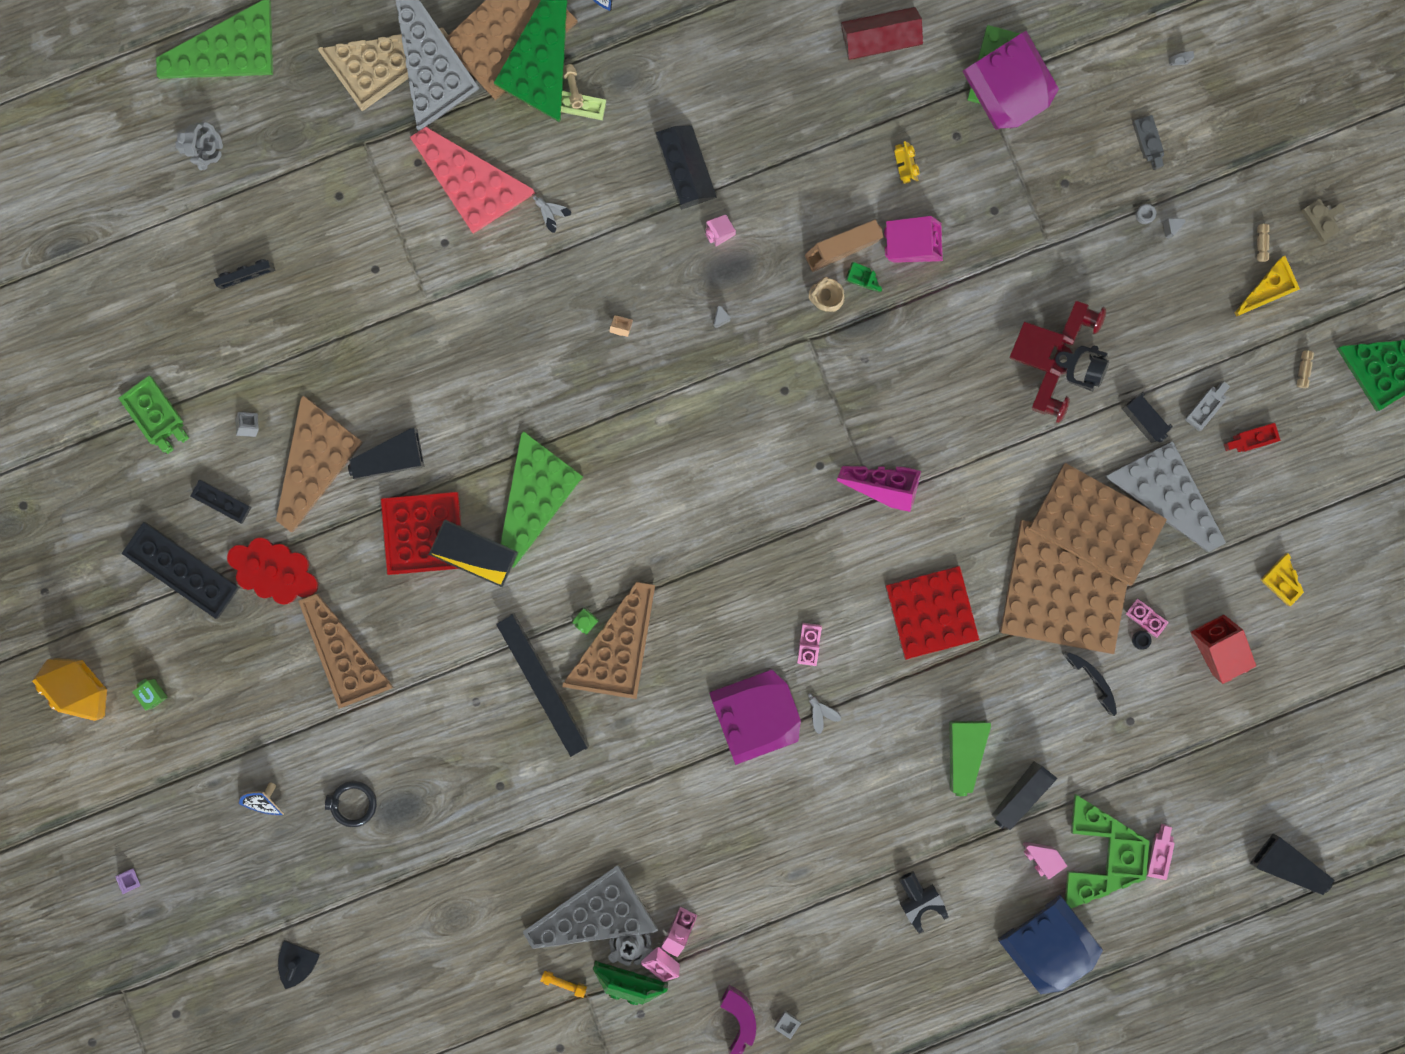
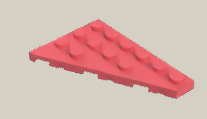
(472, 184)

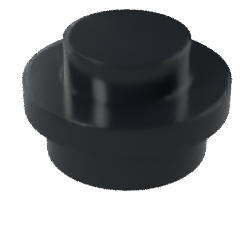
(1141, 640)

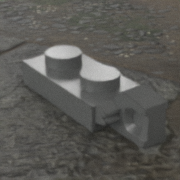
(1149, 141)

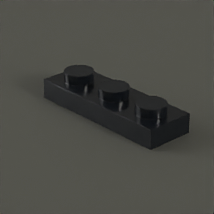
(244, 274)
(220, 501)

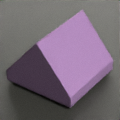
(127, 881)

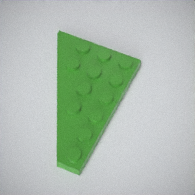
(229, 49)
(536, 494)

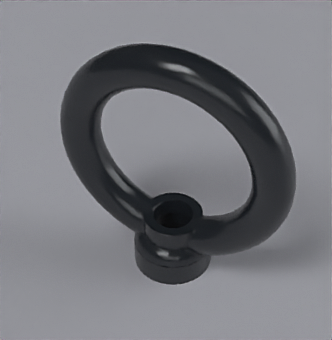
(332, 804)

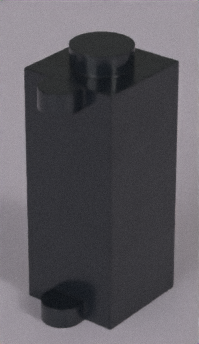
(1147, 419)

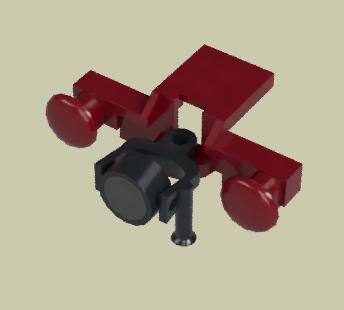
(1036, 345)

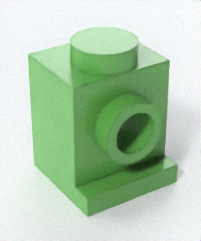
(585, 621)

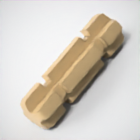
(1263, 242)
(1305, 369)

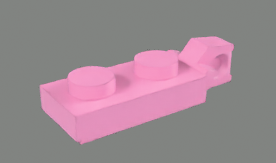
(1161, 853)

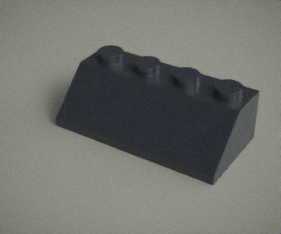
(685, 165)

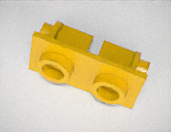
(910, 169)

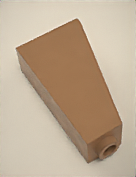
(843, 245)

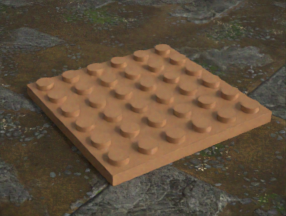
(1061, 597)

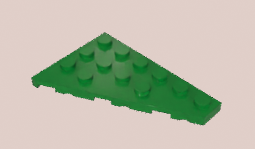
(537, 60)
(1378, 370)

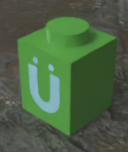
(149, 694)

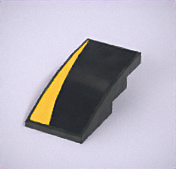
(473, 553)

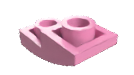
(1147, 618)
(809, 644)

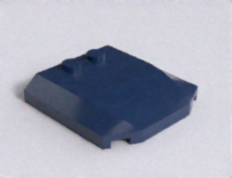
(1053, 947)

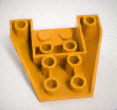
(71, 688)

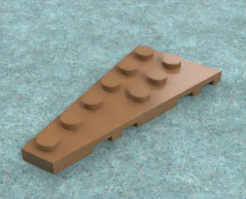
(345, 662)

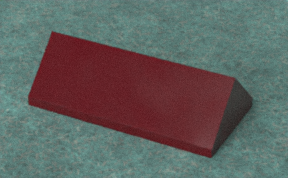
(882, 33)

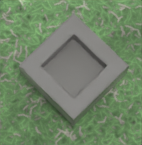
(787, 1024)

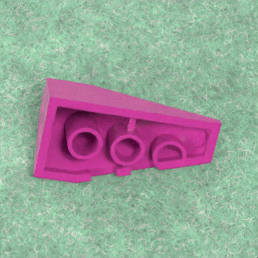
(890, 487)

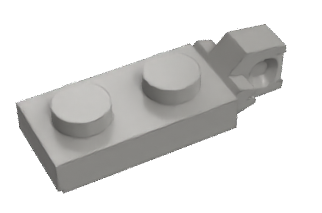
(1207, 406)

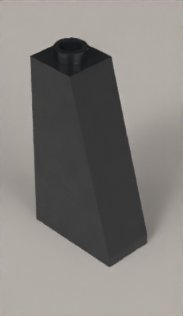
(391, 456)
(1023, 795)
(1287, 863)

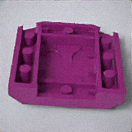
(1012, 83)
(756, 715)

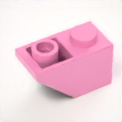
(719, 230)
(1046, 857)
(679, 932)

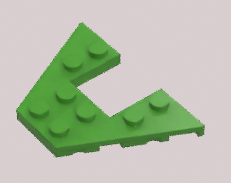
(1125, 857)

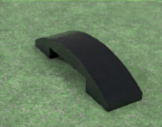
(1107, 699)

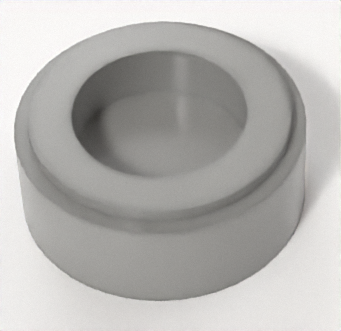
(1145, 214)

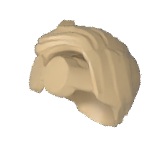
(827, 295)

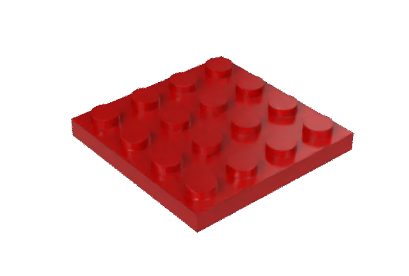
(412, 527)
(932, 612)

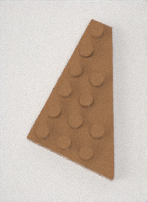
(315, 459)
(616, 655)

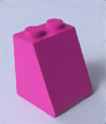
(914, 240)

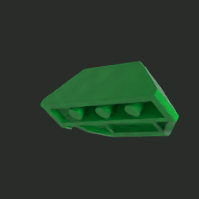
(628, 984)

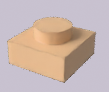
(621, 326)

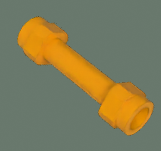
(579, 990)

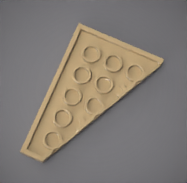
(369, 67)

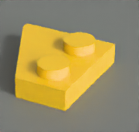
(1283, 580)

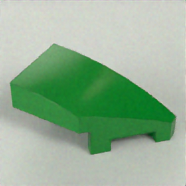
(863, 277)

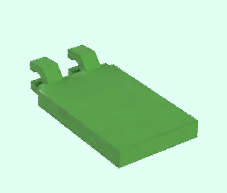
(154, 414)

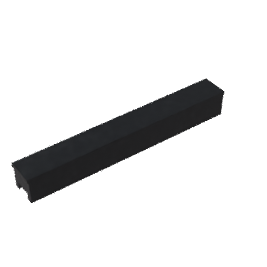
(542, 685)

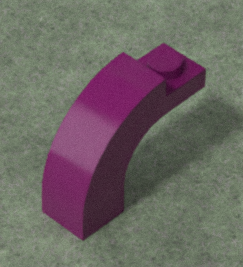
(739, 1005)

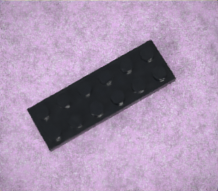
(180, 570)

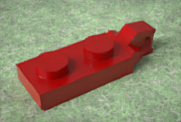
(1254, 438)

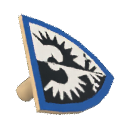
(261, 801)

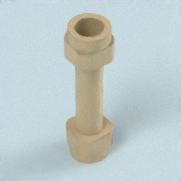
(570, 73)

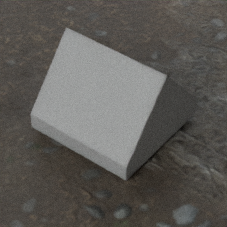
(1172, 226)
(721, 317)

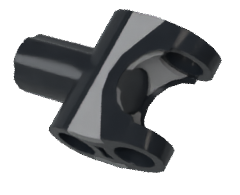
(920, 900)

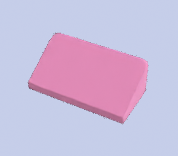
(661, 965)

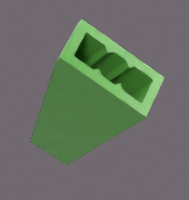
(966, 753)

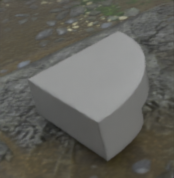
(1181, 59)

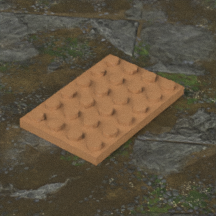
(489, 37)
(1097, 524)

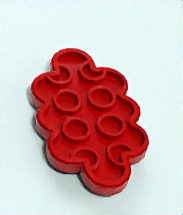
(272, 571)

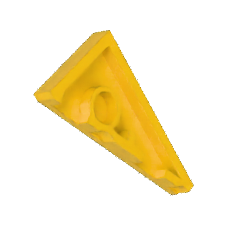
(1275, 284)

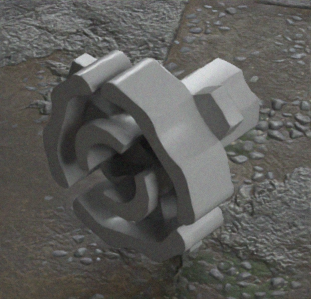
(197, 144)
(626, 955)

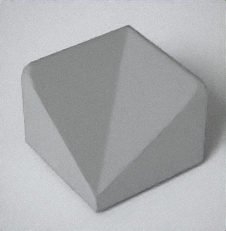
(246, 424)

